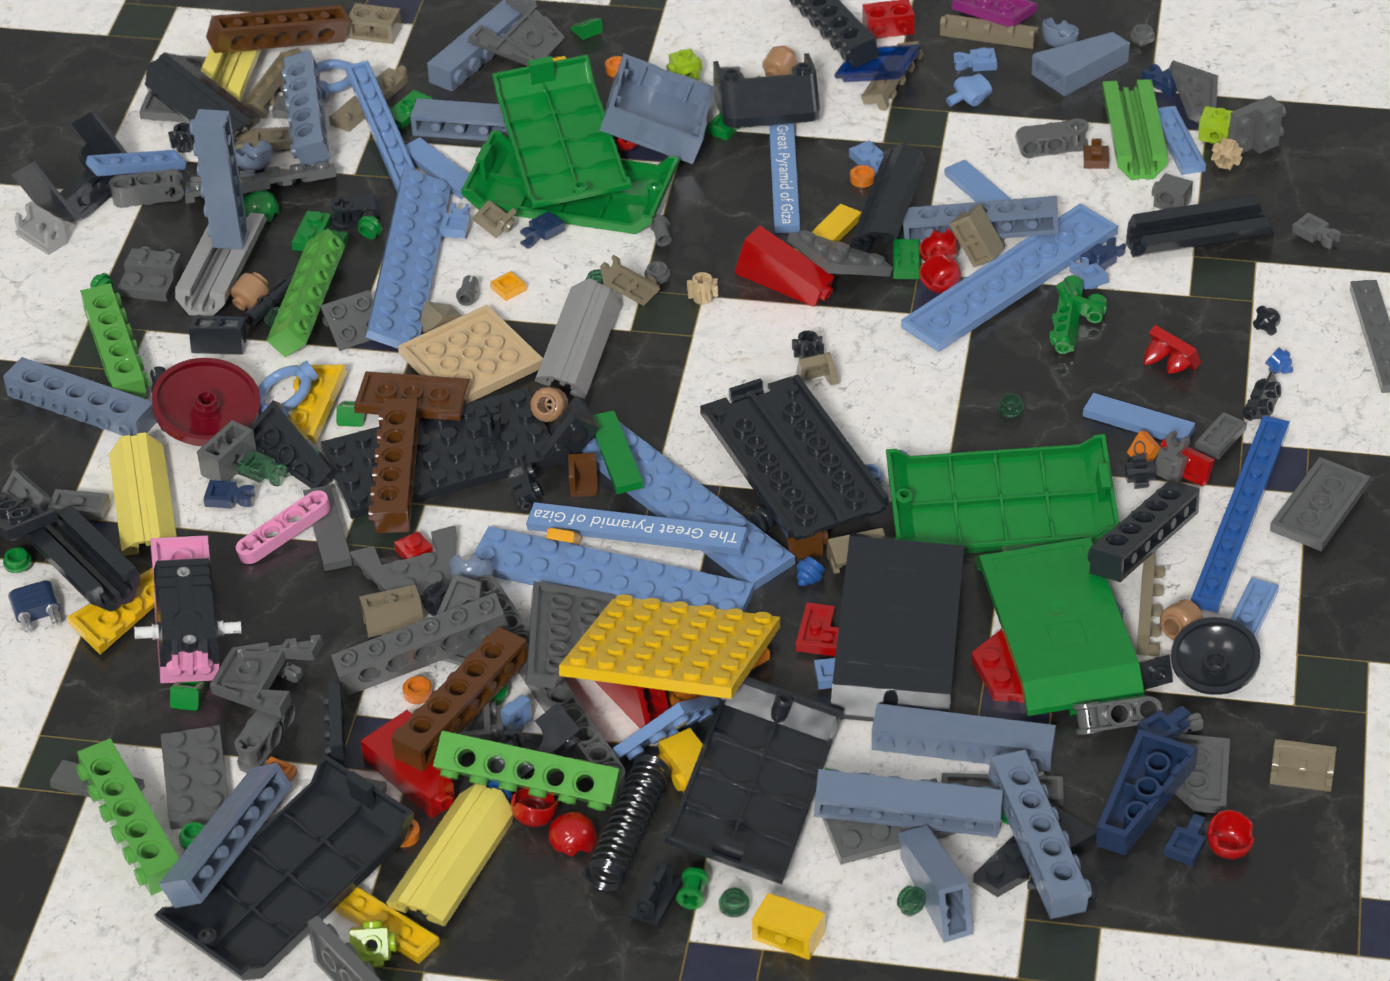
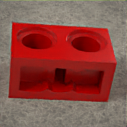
(888, 18)

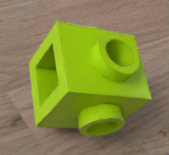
(685, 63)
(1214, 125)
(373, 929)

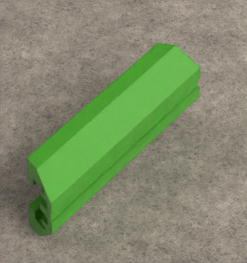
(1135, 129)

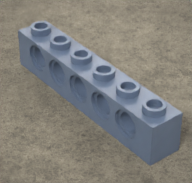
(305, 108)
(1009, 217)
(79, 398)
(1039, 834)

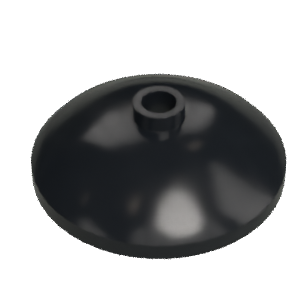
(1215, 643)

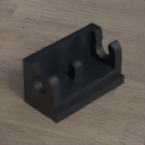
(217, 334)

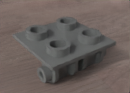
(348, 319)

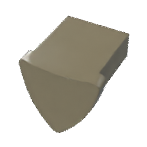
(436, 314)
(818, 366)

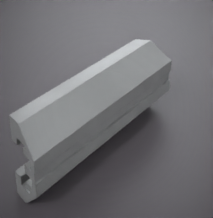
(214, 271)
(579, 337)

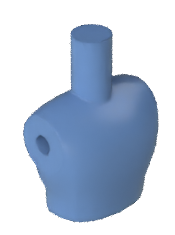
(971, 90)

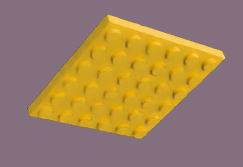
(671, 646)

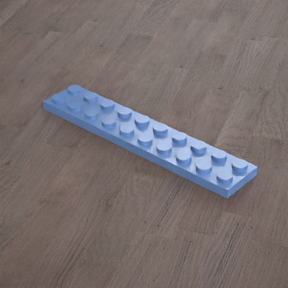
(408, 259)
(1007, 278)
(676, 495)
(539, 559)

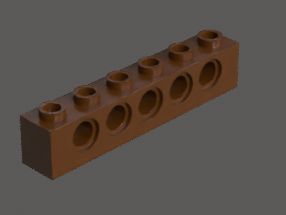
(277, 28)
(395, 466)
(460, 697)

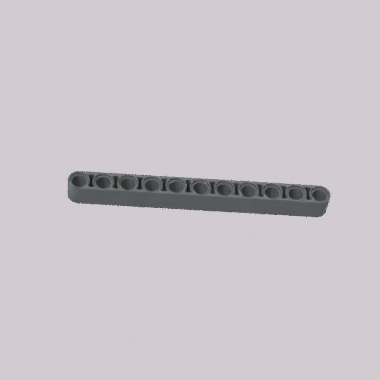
(593, 745)

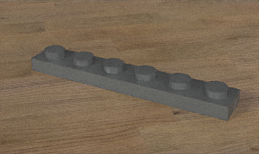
(1375, 327)

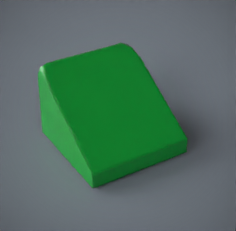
(588, 28)
(347, 417)
(187, 695)

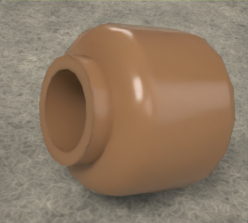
(779, 61)
(248, 290)
(541, 404)
(1179, 616)

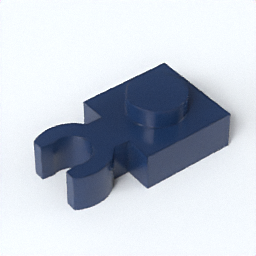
(1160, 79)
(1105, 255)
(225, 493)

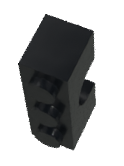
(558, 734)

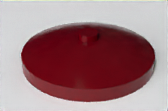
(202, 397)

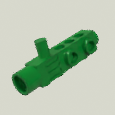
(1069, 309)

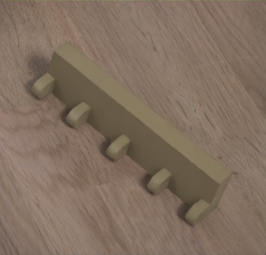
(988, 31)
(267, 85)
(880, 90)
(351, 115)
(1147, 609)

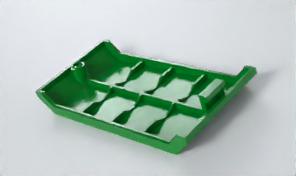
(556, 132)
(626, 211)
(1004, 496)
(1060, 626)

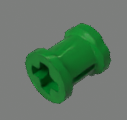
(693, 888)

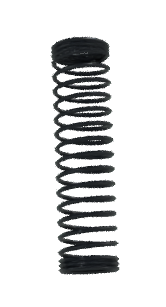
(615, 868)

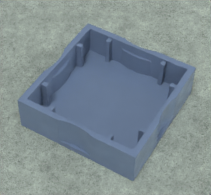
(657, 108)

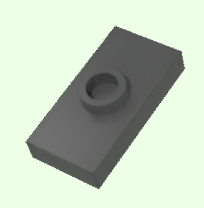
(1220, 435)

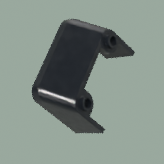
(768, 98)
(87, 189)

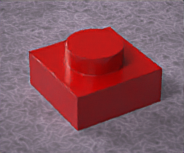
(412, 546)

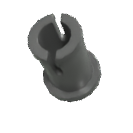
(660, 228)
(466, 294)

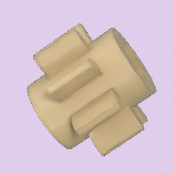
(1227, 153)
(702, 288)

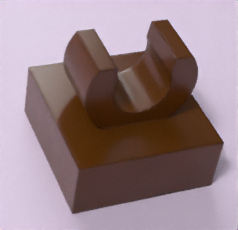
(1095, 155)

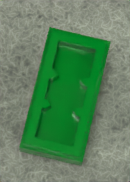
(402, 110)
(906, 258)

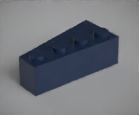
(1143, 788)

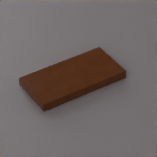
(435, 395)

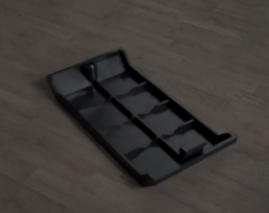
(897, 625)
(755, 779)
(293, 872)

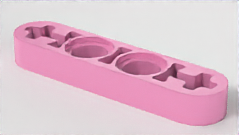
(251, 550)

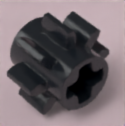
(181, 138)
(807, 345)
(1140, 471)
(434, 597)
(511, 732)

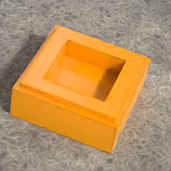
(508, 285)
(563, 536)

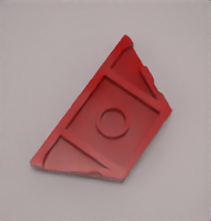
(997, 669)

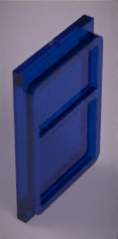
(888, 66)

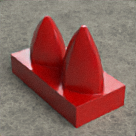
(1163, 344)
(1197, 467)

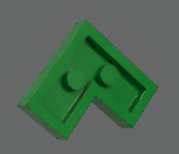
(311, 226)

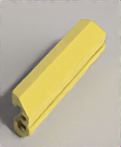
(231, 69)
(141, 491)
(454, 854)

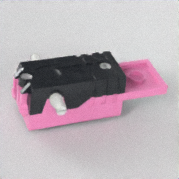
(185, 610)

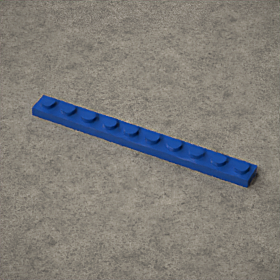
(1240, 514)

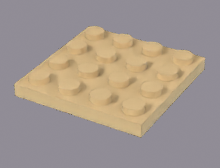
(473, 348)

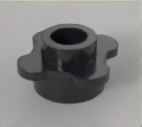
(1271, 315)

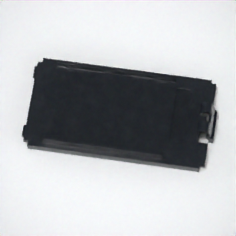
(794, 457)

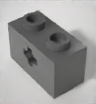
(225, 451)

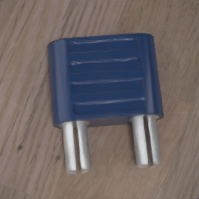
(34, 603)

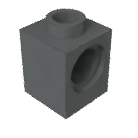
(1172, 192)

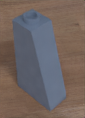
(1080, 62)
(942, 881)

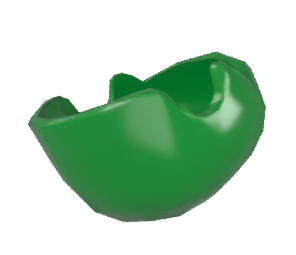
(261, 203)

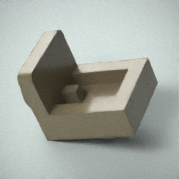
(494, 219)

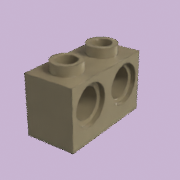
(374, 23)

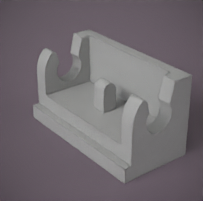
(41, 229)

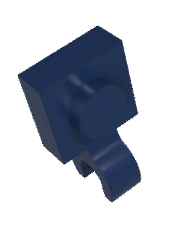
(542, 226)
(1166, 725)
(1187, 843)

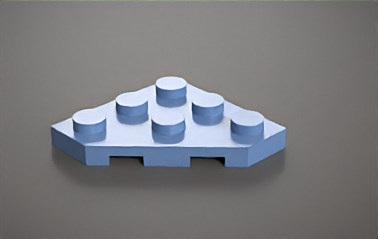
(666, 725)

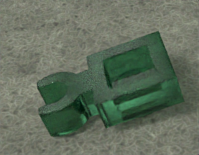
(260, 467)

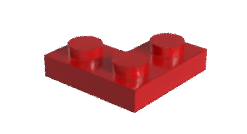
(816, 630)

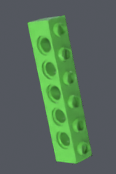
(306, 293)
(113, 340)
(454, 746)
(128, 813)

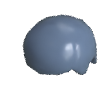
(1060, 34)
(256, 157)
(470, 568)

